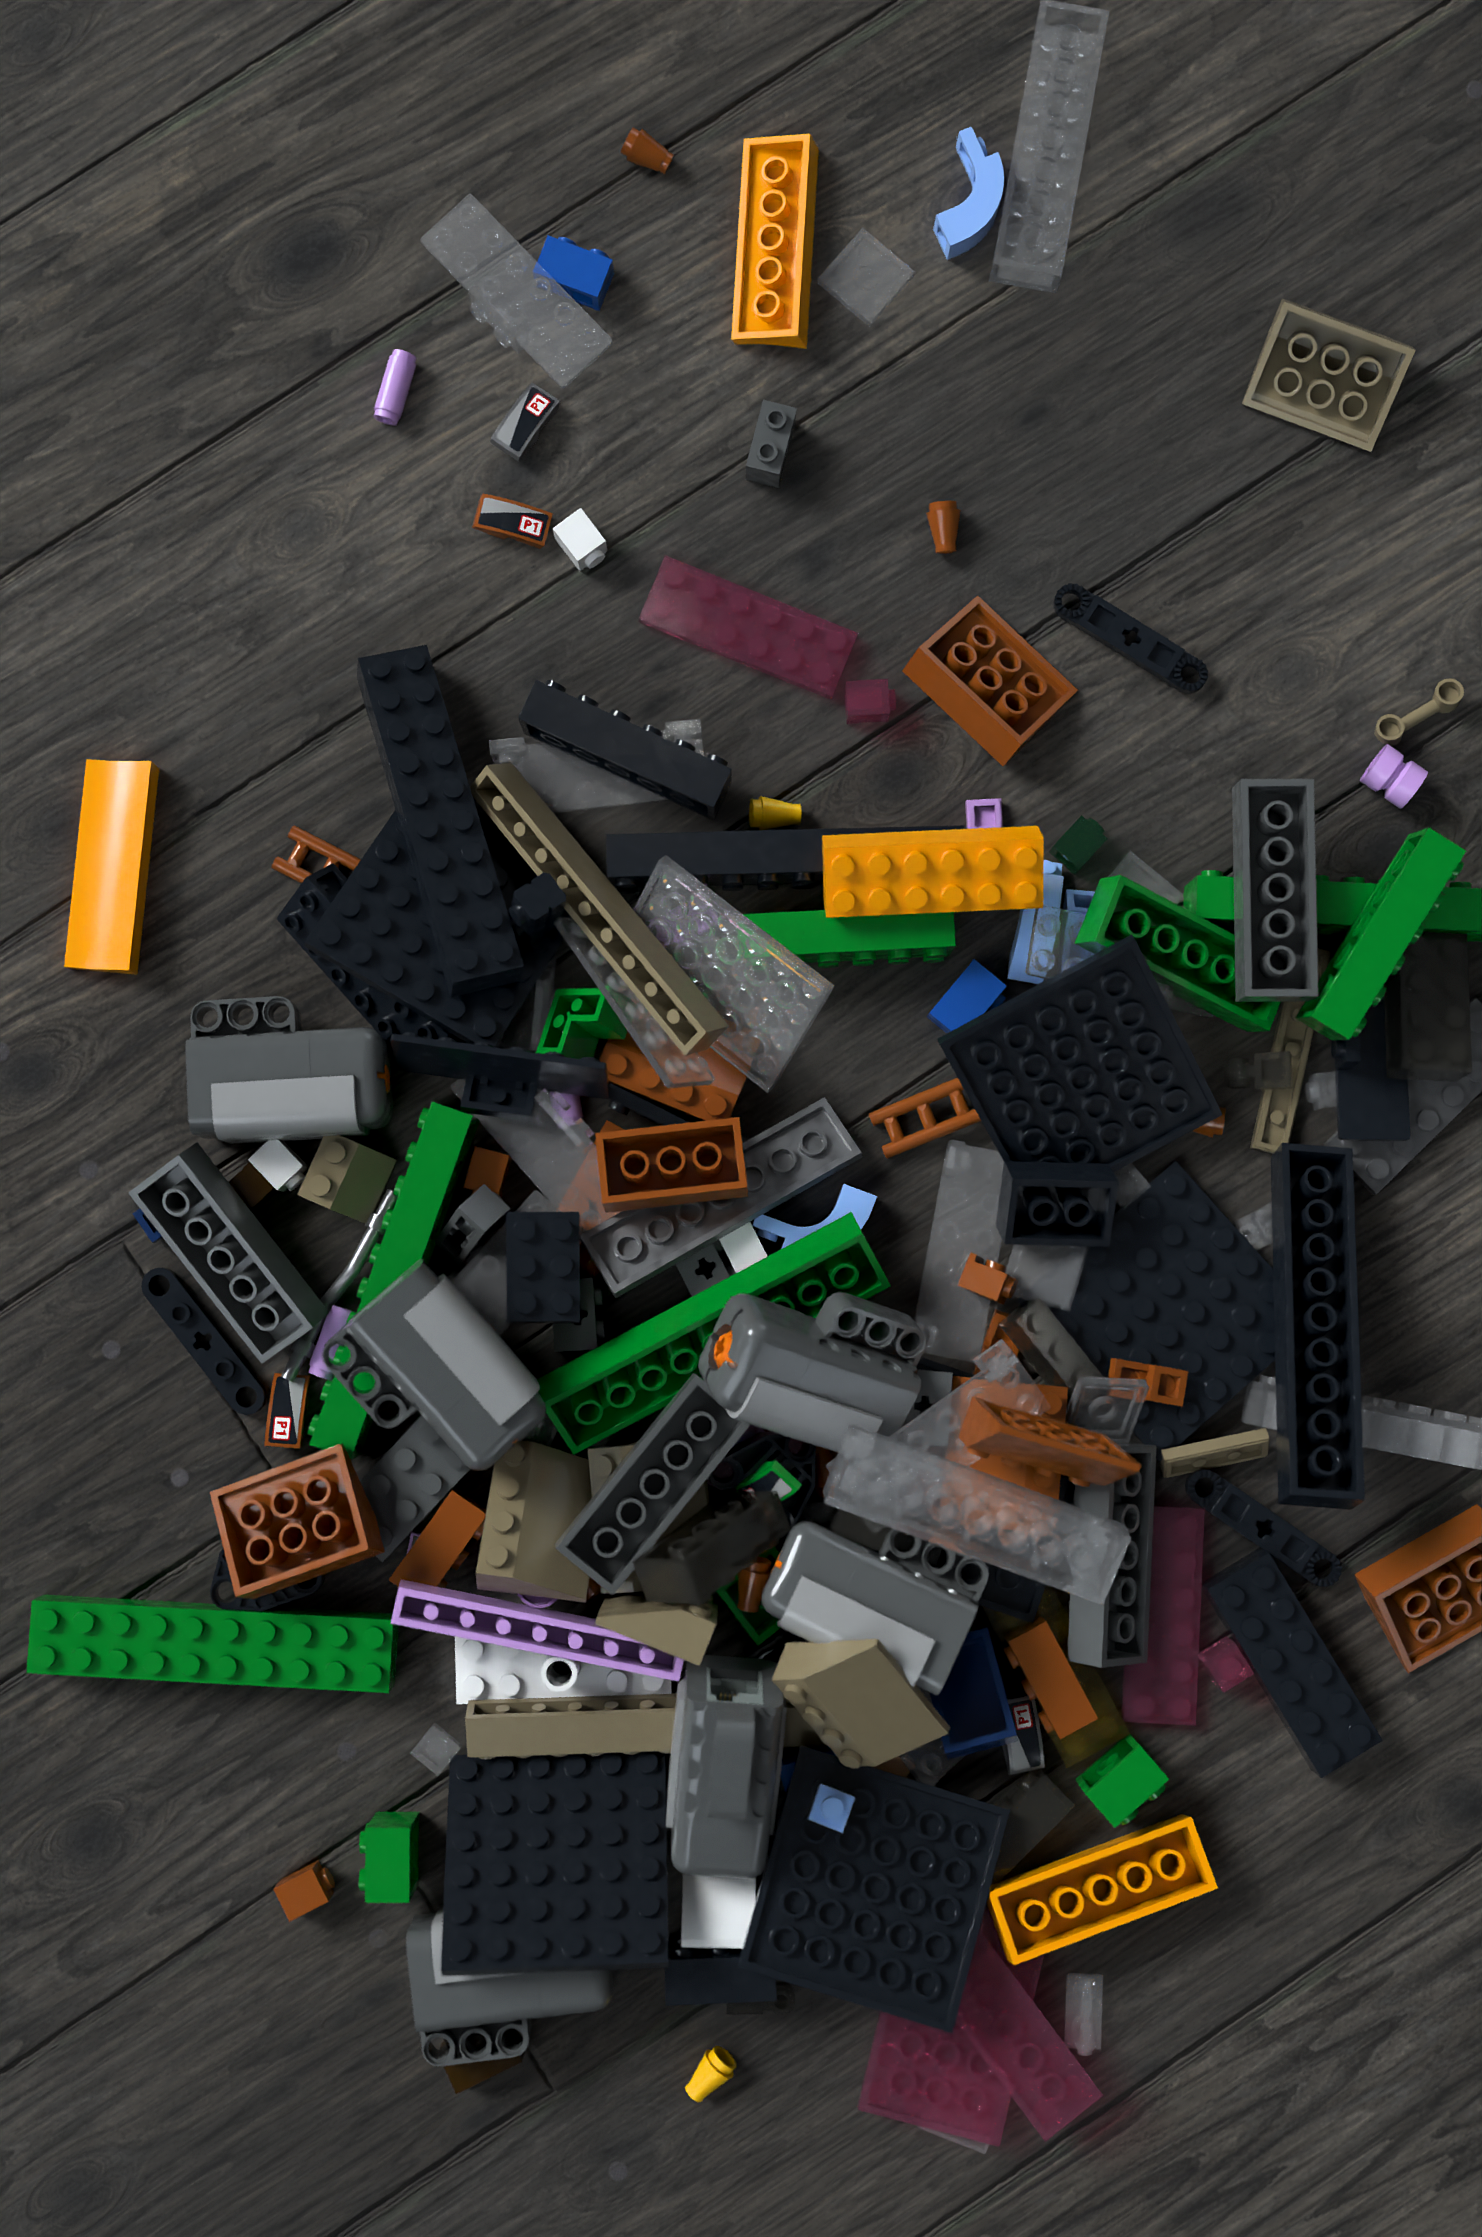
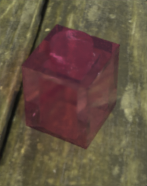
(868, 701)
(1225, 1664)

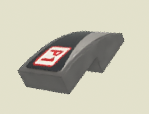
(524, 421)
(1028, 1750)

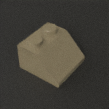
(347, 1177)

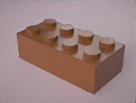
(671, 1164)

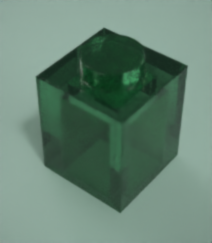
(1079, 844)

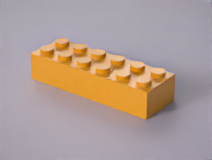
(933, 871)
(1099, 1888)

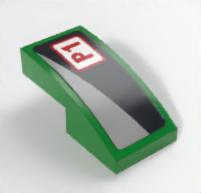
(771, 1477)

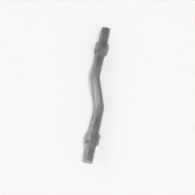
(304, 1346)

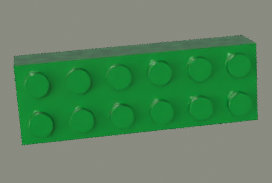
(1382, 934)
(860, 937)
(1177, 947)

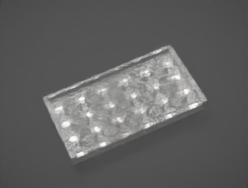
(740, 969)

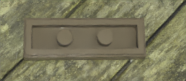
(1214, 1452)

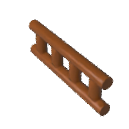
(305, 842)
(932, 1129)

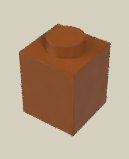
(489, 1169)
(305, 1890)

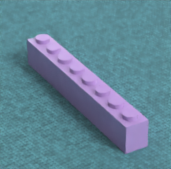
(527, 1629)

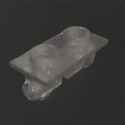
(1083, 2012)

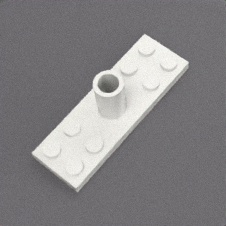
(504, 1672)

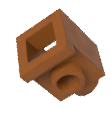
(987, 1280)

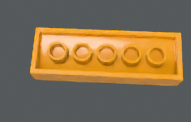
(775, 241)
(112, 866)

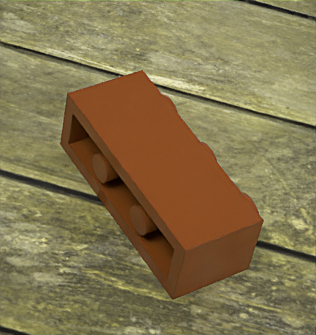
(442, 1541)
(1049, 1678)

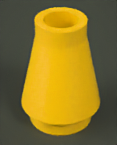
(773, 813)
(712, 2072)

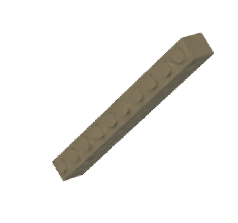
(599, 909)
(589, 1726)

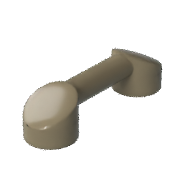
(1444, 700)

